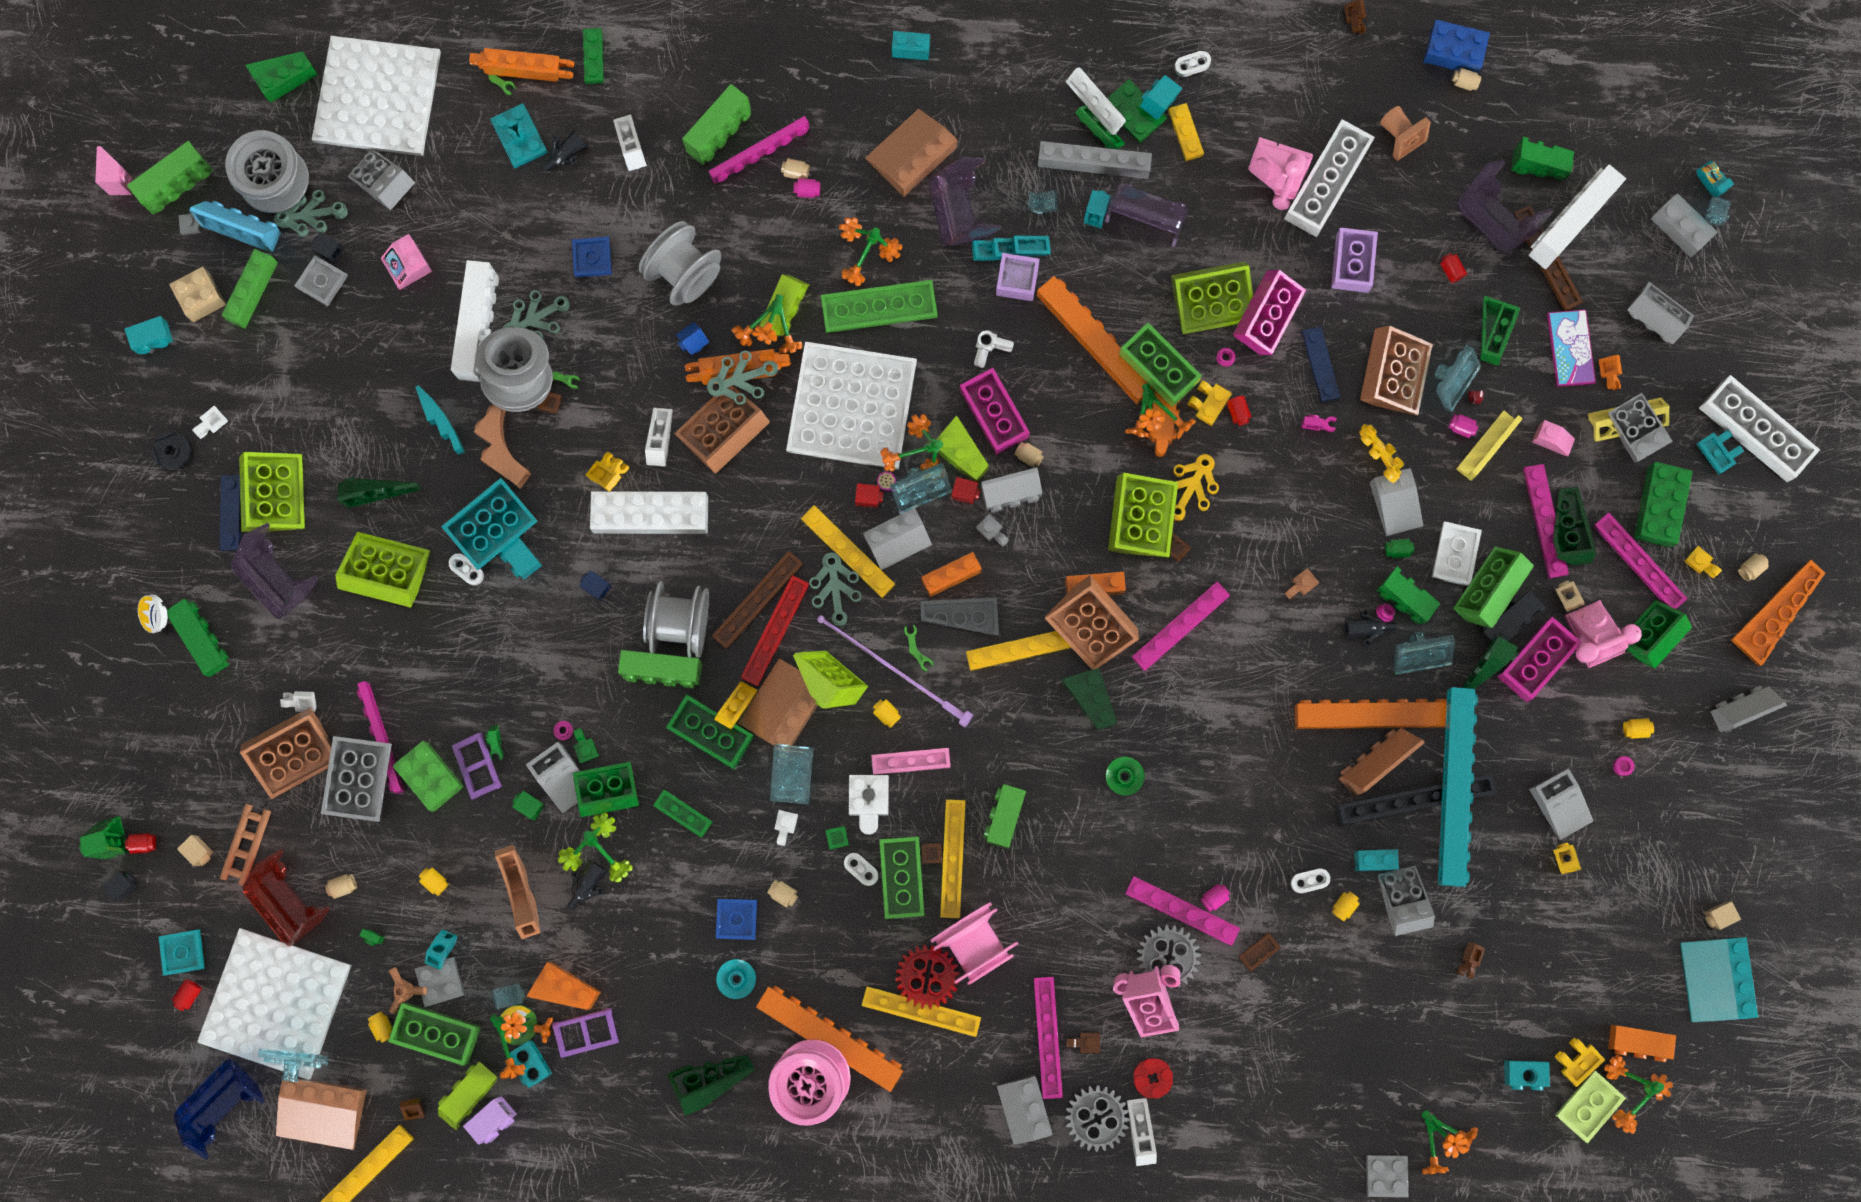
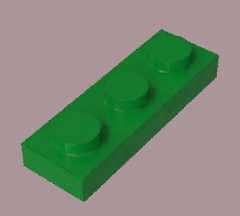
(593, 56)
(1098, 129)
(682, 813)

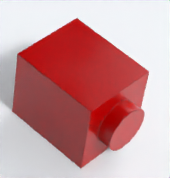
(965, 490)
(868, 495)

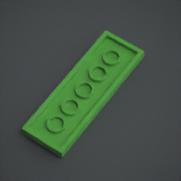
(879, 306)

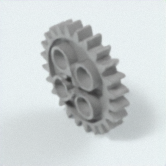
(1186, 959)
(1105, 1134)

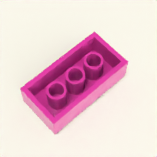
(1269, 312)
(994, 411)
(1539, 659)

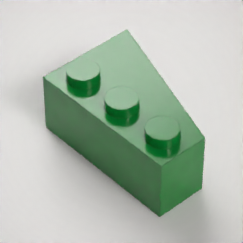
(281, 74)
(1542, 160)
(1496, 328)
(1408, 597)
(104, 840)

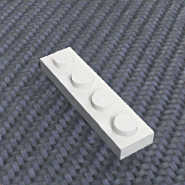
(1095, 101)

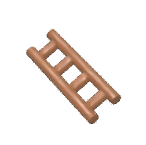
(242, 833)

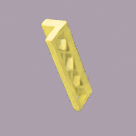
(1602, 419)
(1488, 445)

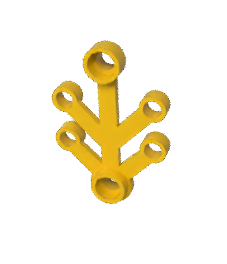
(1381, 450)
(1194, 483)

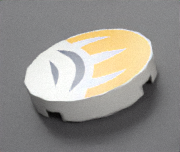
(152, 614)

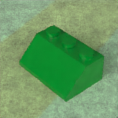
(1661, 631)
(605, 789)

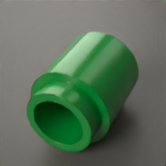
(1399, 548)

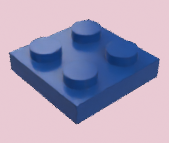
(591, 257)
(736, 919)

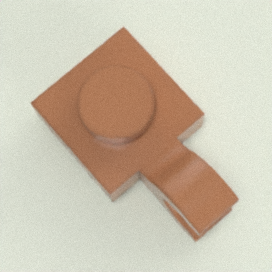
(1302, 583)

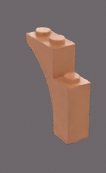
(497, 455)
(520, 895)

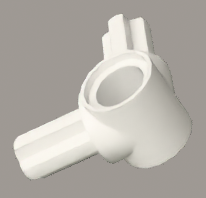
(998, 343)

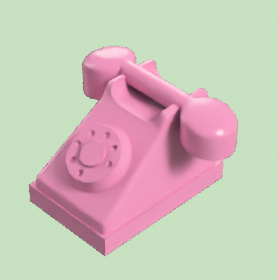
(1280, 169)
(1599, 634)
(1148, 999)

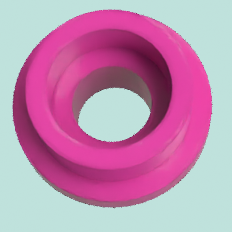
(1225, 351)
(1385, 612)
(569, 730)

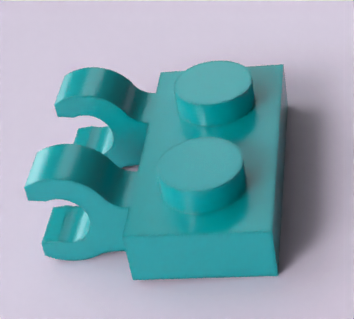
(1717, 453)

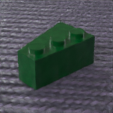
(1091, 696)

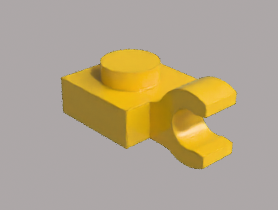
(1700, 561)

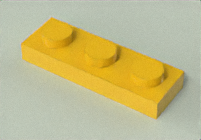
(1186, 132)
(736, 704)

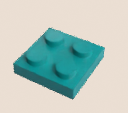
(181, 952)

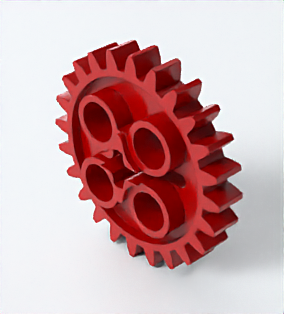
(910, 973)

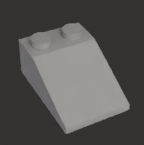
(1397, 503)

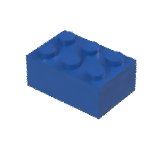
(1456, 46)

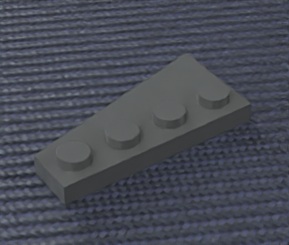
(967, 614)

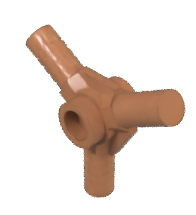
(403, 990)

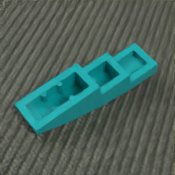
(1017, 245)
(436, 416)

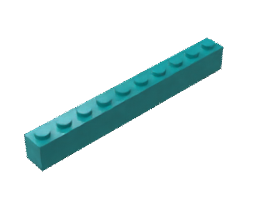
(1457, 787)

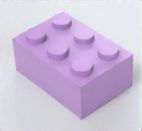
(1354, 260)

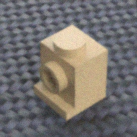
(1566, 588)

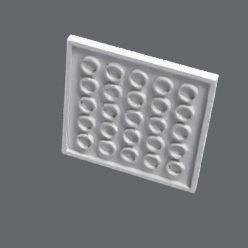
(376, 95)
(850, 404)
(273, 1000)

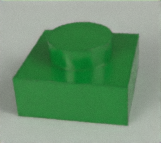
(837, 837)
(371, 937)

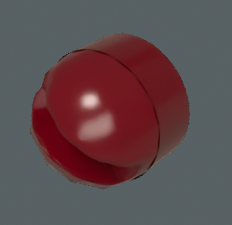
(1475, 397)

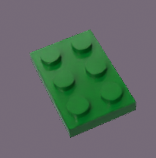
(1138, 122)

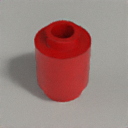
(140, 843)

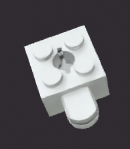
(868, 800)

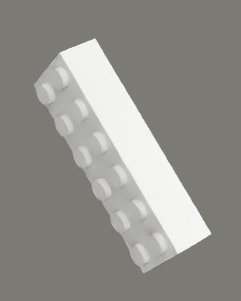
(1329, 178)
(1576, 215)
(473, 318)
(1759, 429)
(649, 512)

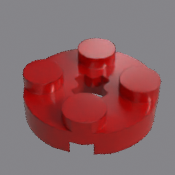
(1164, 1077)

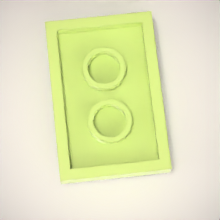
(1590, 1106)

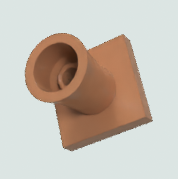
(1407, 135)

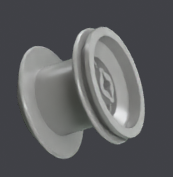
(266, 150)
(680, 263)
(517, 384)
(676, 620)

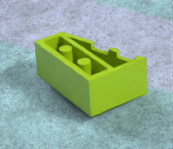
(793, 293)
(961, 451)
(466, 1095)

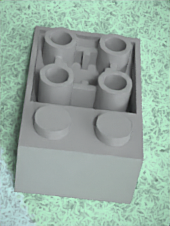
(381, 179)
(1639, 428)
(555, 774)
(1562, 803)
(1406, 900)

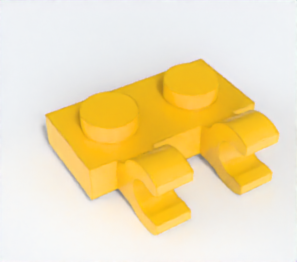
(1212, 405)
(604, 475)
(1582, 1065)

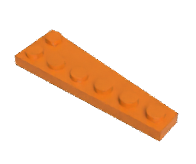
(1770, 622)

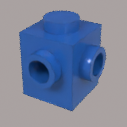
(692, 339)

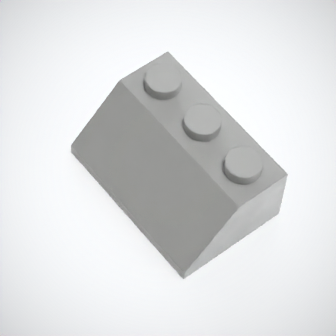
(1684, 225)
(1660, 313)
(1011, 490)
(897, 539)
(1746, 708)
(1024, 1110)

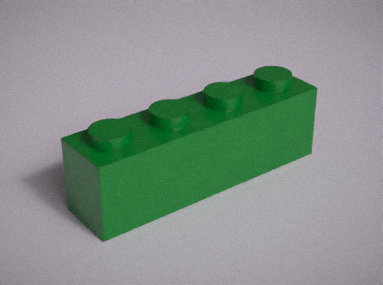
(197, 637)

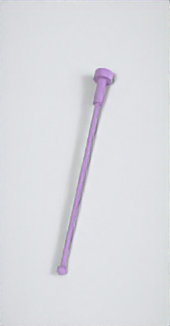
(964, 717)

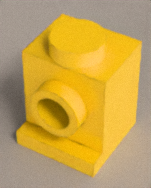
(1567, 867)

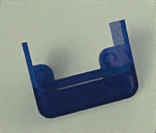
(211, 1103)

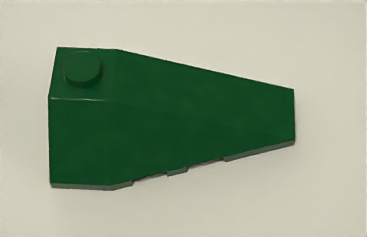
(364, 491)
(1571, 530)
(1494, 658)
(703, 1084)

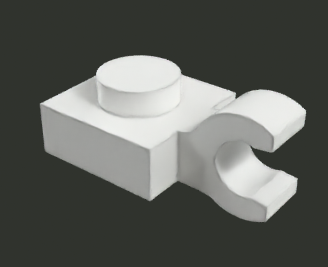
(211, 420)
(299, 700)
(785, 824)

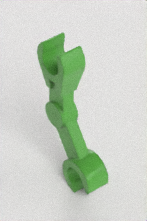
(494, 79)
(567, 379)
(913, 649)

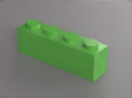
(249, 288)

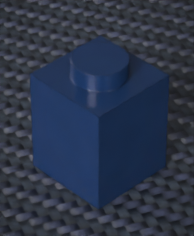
(595, 585)

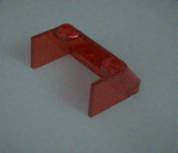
(278, 902)

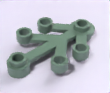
(308, 214)
(532, 318)
(738, 379)
(835, 586)

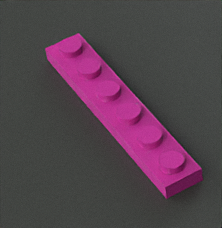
(763, 147)
(1544, 518)
(1639, 561)
(1180, 626)
(377, 729)
(1182, 911)
(1048, 1038)

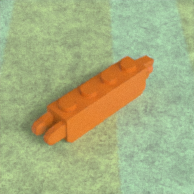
(522, 64)
(711, 366)
(1163, 436)

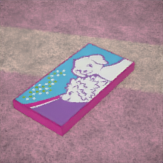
(1571, 348)

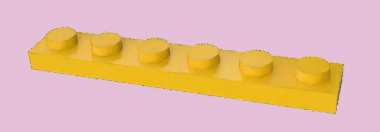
(848, 551)
(1016, 650)
(952, 859)
(939, 1017)
(370, 1166)

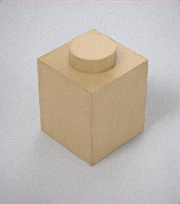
(195, 851)
(1722, 916)

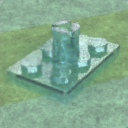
(1457, 377)
(920, 487)
(1423, 653)
(791, 774)
(292, 1061)

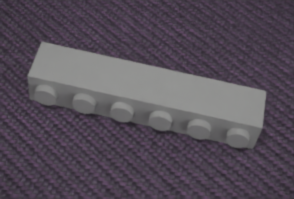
(1094, 160)

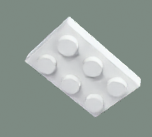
(1456, 553)

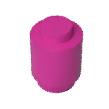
(807, 188)
(1463, 425)
(1215, 897)

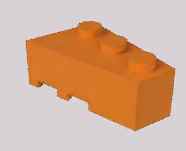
(563, 988)

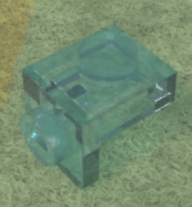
(1043, 202)
(1718, 211)
(507, 996)

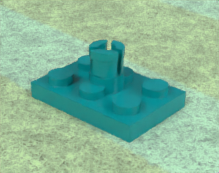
(518, 135)

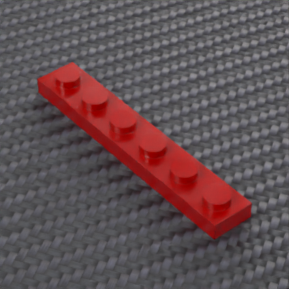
(775, 631)

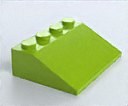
(1212, 296)
(271, 491)
(1142, 515)
(382, 569)
(828, 679)

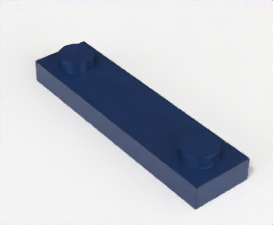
(1320, 364)
(230, 513)

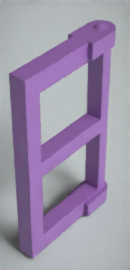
(465, 770)
(582, 1019)

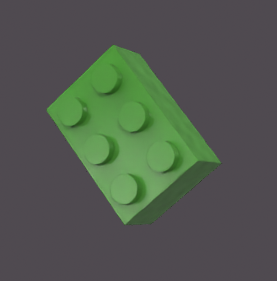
(428, 776)
(1004, 816)

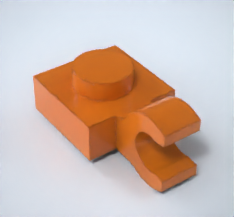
(1609, 369)

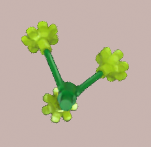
(602, 826)

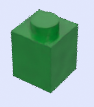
(528, 805)

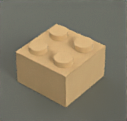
(197, 294)

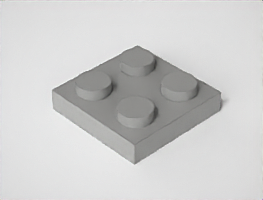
(321, 280)
(440, 984)
(1387, 1175)

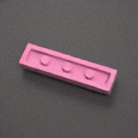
(910, 761)

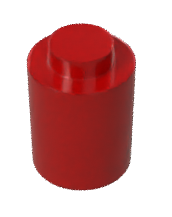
(1453, 268)
(1239, 410)
(186, 994)

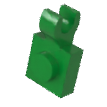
(494, 739)
(586, 748)

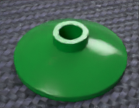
(1132, 769)

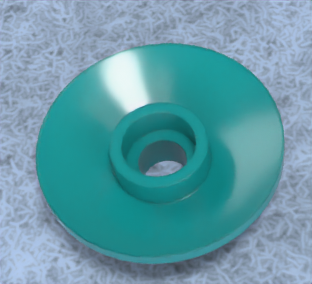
(726, 983)

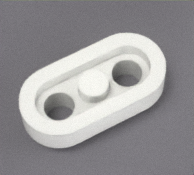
(1191, 63)
(466, 569)
(861, 869)
(1309, 880)

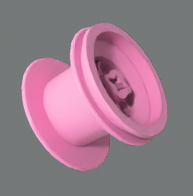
(974, 944)
(800, 1102)

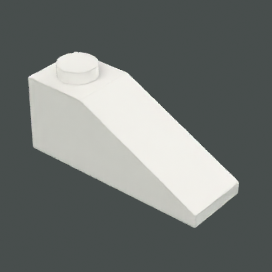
(629, 142)
(658, 437)
(1141, 1132)

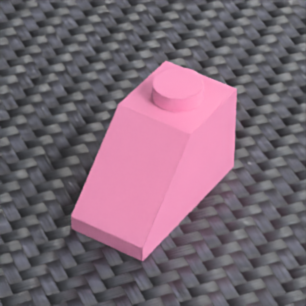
(1553, 438)

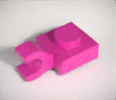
(1315, 423)

